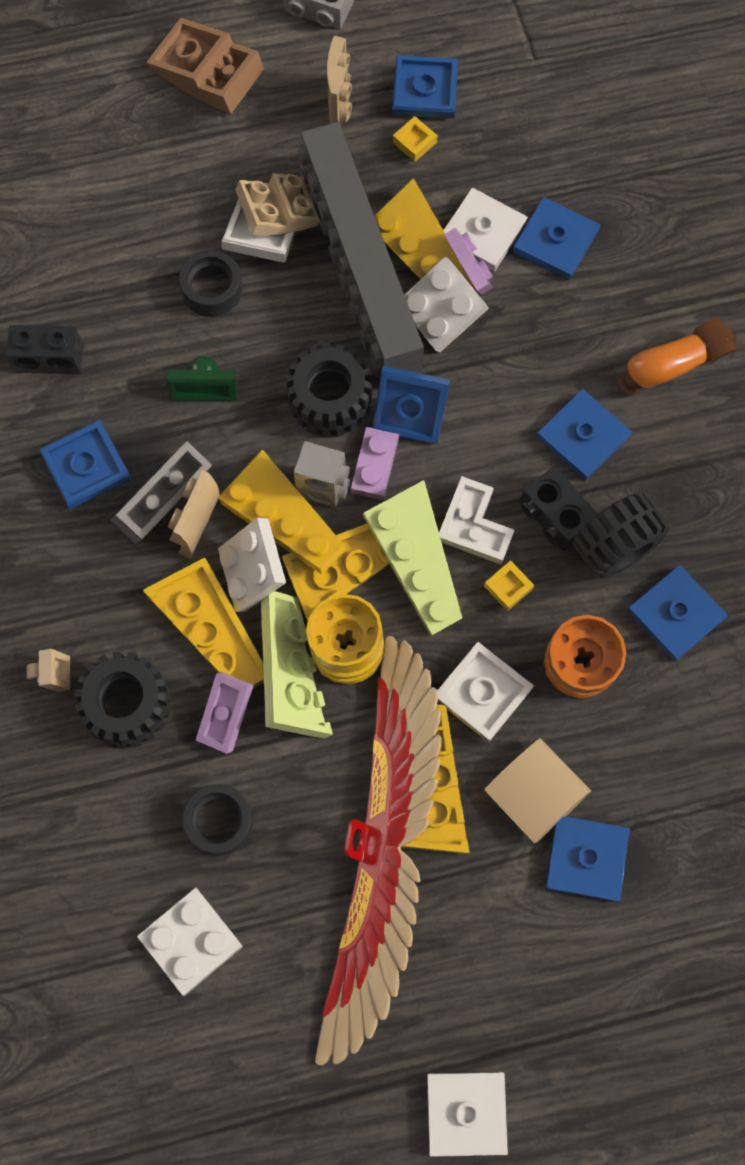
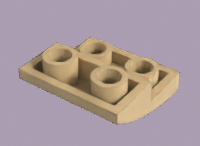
(338, 81)
(277, 206)
(191, 522)
(537, 790)

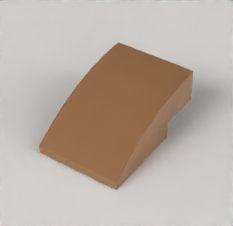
(206, 64)

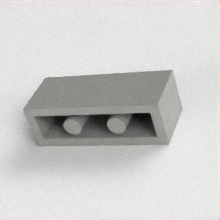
(160, 493)

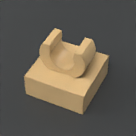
(51, 671)

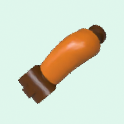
(673, 359)

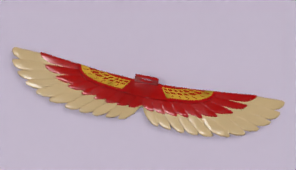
(381, 903)

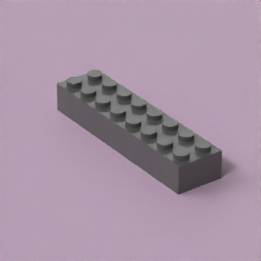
(359, 251)

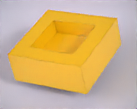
(414, 139)
(509, 585)

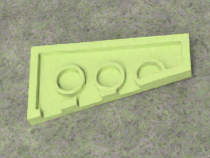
(415, 552)
(288, 679)

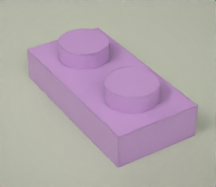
(463, 248)
(374, 463)
(224, 712)

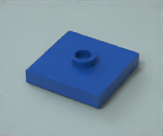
(425, 87)
(556, 238)
(410, 404)
(584, 434)
(85, 464)
(677, 613)
(588, 859)

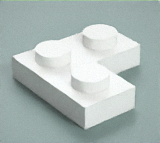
(468, 530)

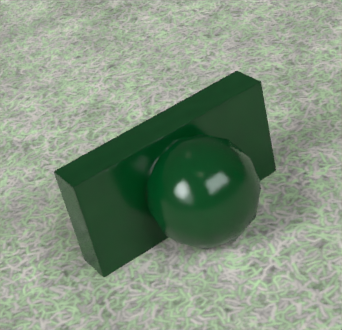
(202, 381)

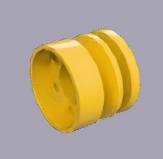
(337, 622)

